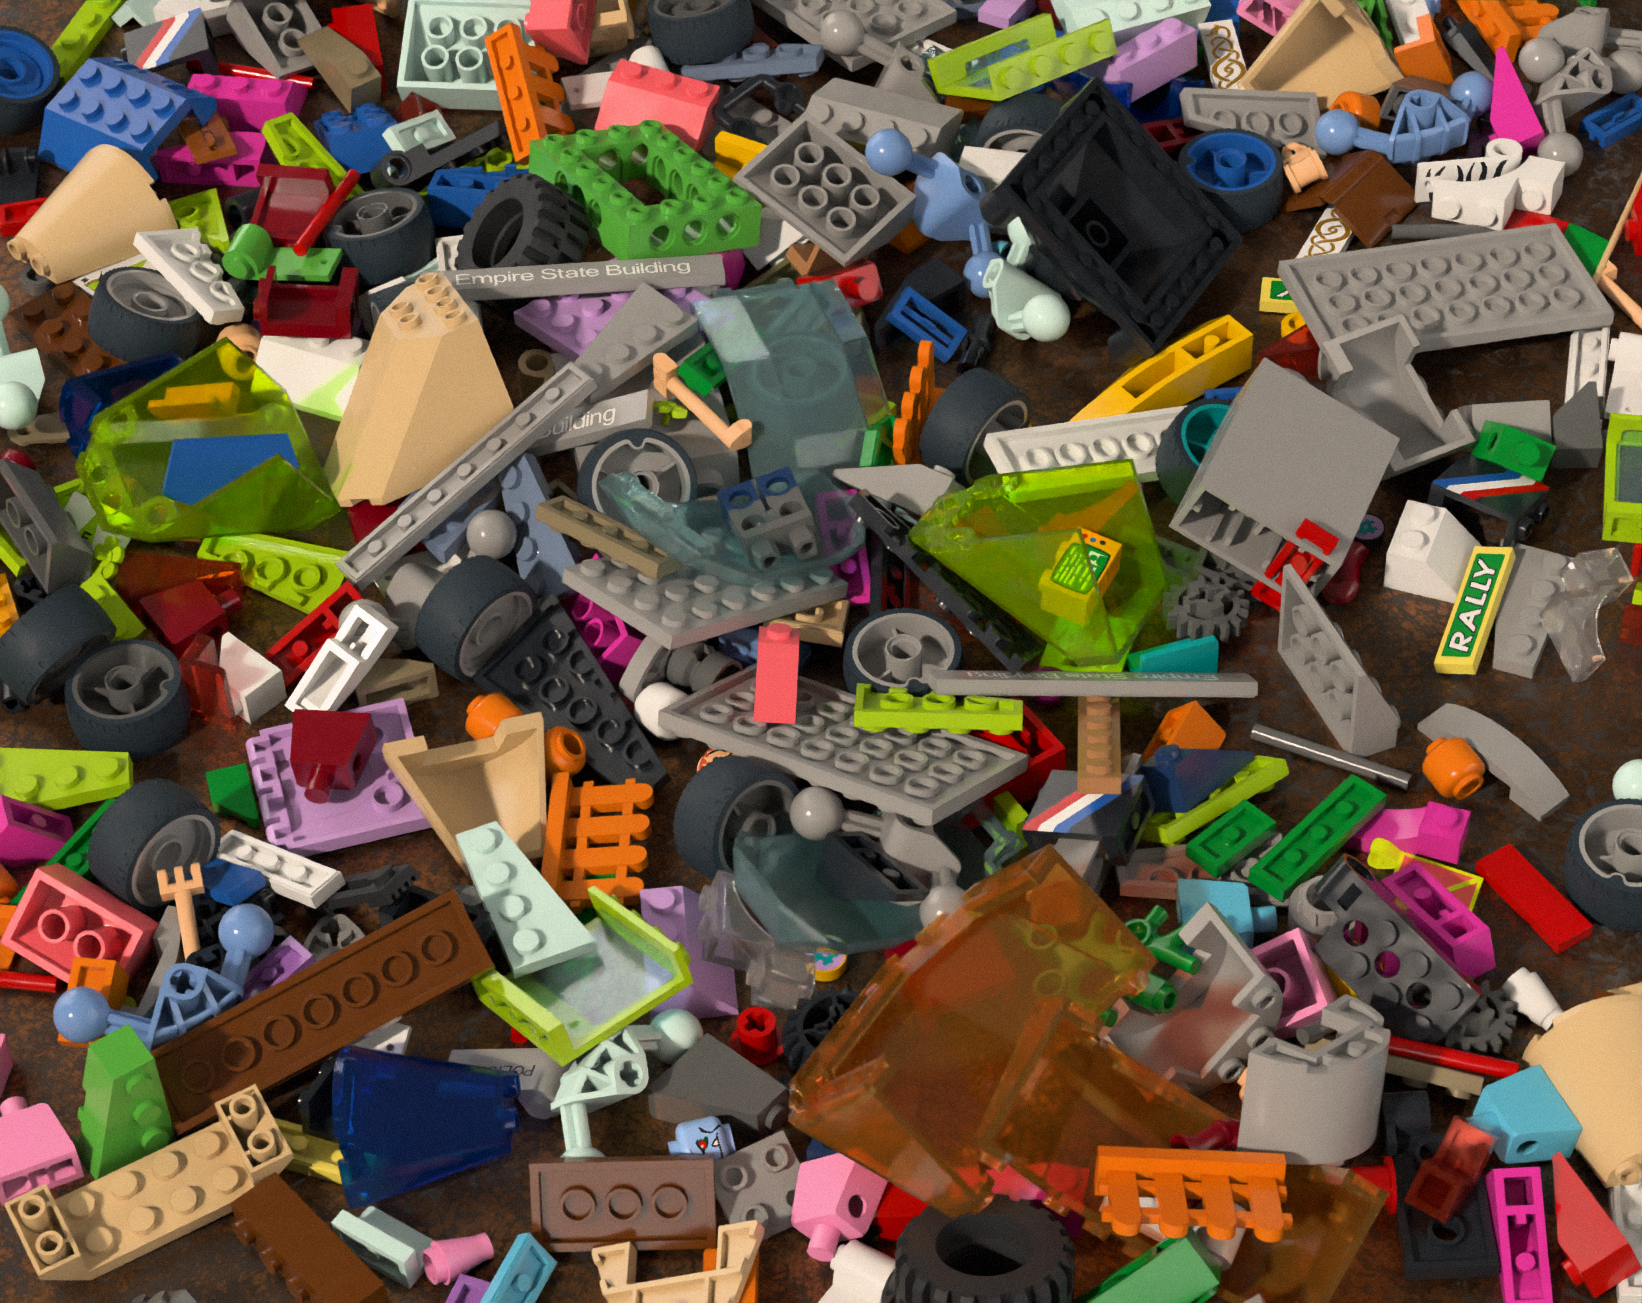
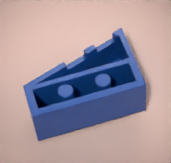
(458, 191)

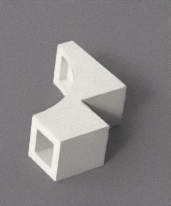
(1490, 202)

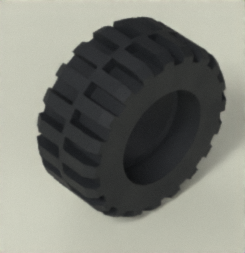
(523, 225)
(985, 1257)

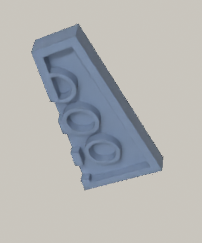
(759, 59)
(538, 549)

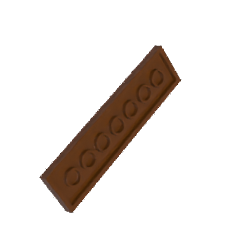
(321, 1010)

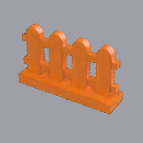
(1508, 25)
(521, 90)
(916, 407)
(566, 830)
(1196, 1175)

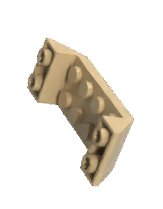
(152, 1197)

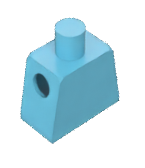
(1231, 900)
(1527, 1117)

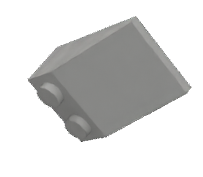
(271, 33)
(901, 488)

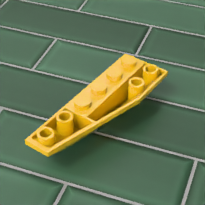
(1178, 370)

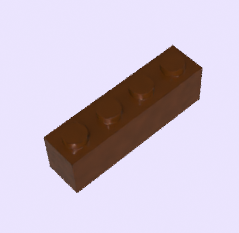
(302, 1247)

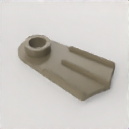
(42, 429)

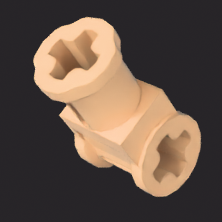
(1302, 166)

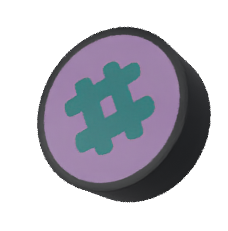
(1371, 532)

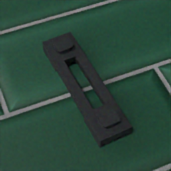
(373, 887)

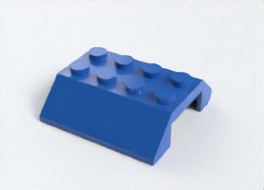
(117, 107)

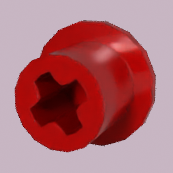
(757, 1037)
(1384, 1178)

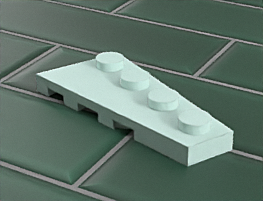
(524, 909)

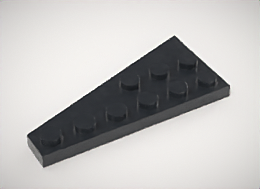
(978, 614)
(555, 673)

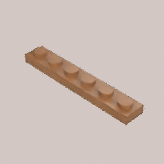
(1099, 745)

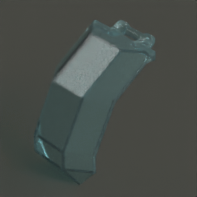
(796, 373)
(700, 539)
(800, 914)

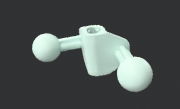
(1018, 300)
(19, 379)
(617, 1071)

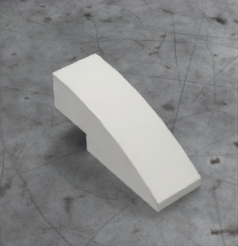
(343, 661)

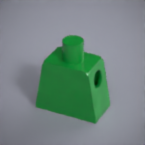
(1513, 450)

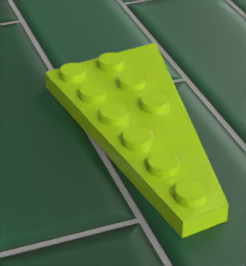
(63, 777)

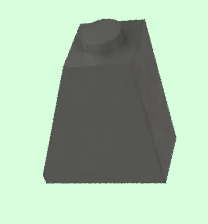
(723, 1085)

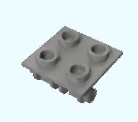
(759, 1184)

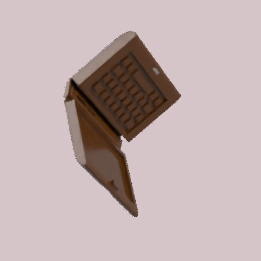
(1365, 194)

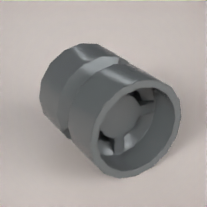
(699, 666)

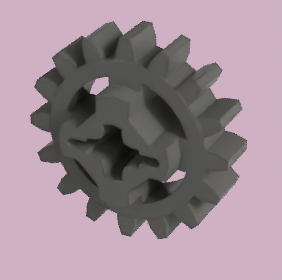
(1205, 609)
(1485, 1026)

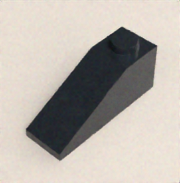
(933, 282)
(861, 870)

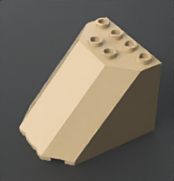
(418, 397)

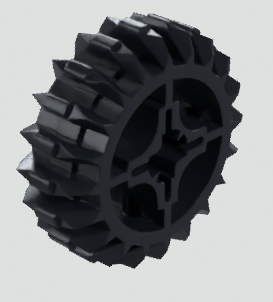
(812, 1022)

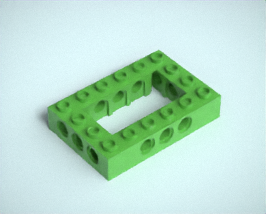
(701, 205)

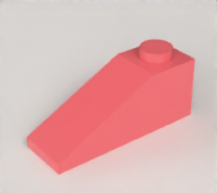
(776, 674)

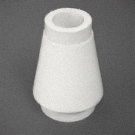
(1532, 998)

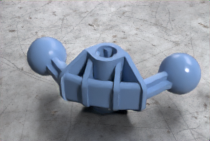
(1423, 127)
(944, 202)
(187, 993)

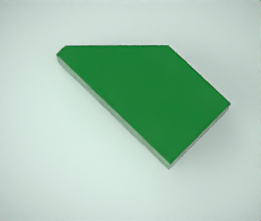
(878, 444)
(233, 794)

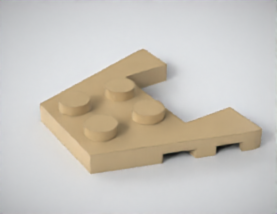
(735, 1256)

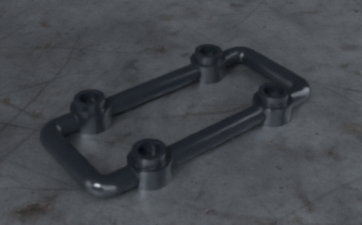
(786, 100)

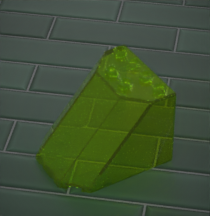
(203, 397)
(1023, 551)

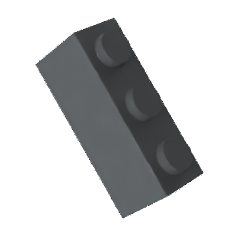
(42, 528)

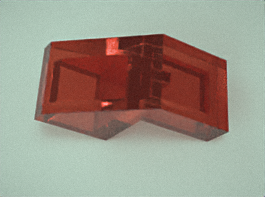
(1453, 1171)

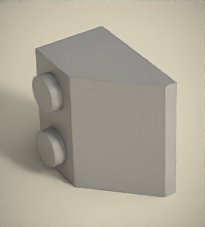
(1527, 416)

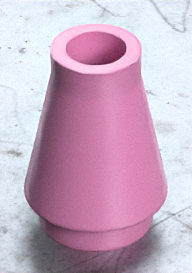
(450, 1257)

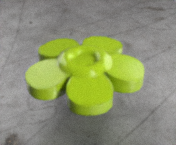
(108, 557)

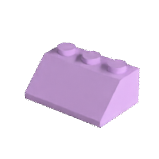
(1150, 58)
(679, 918)

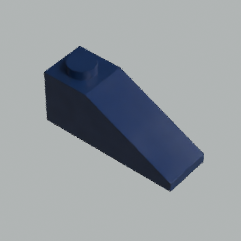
(1187, 776)

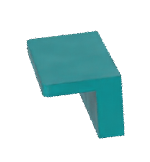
(1178, 656)

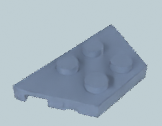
(451, 533)

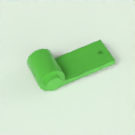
(253, 252)

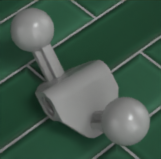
(1565, 36)
(902, 71)
(1576, 86)
(487, 534)
(910, 844)

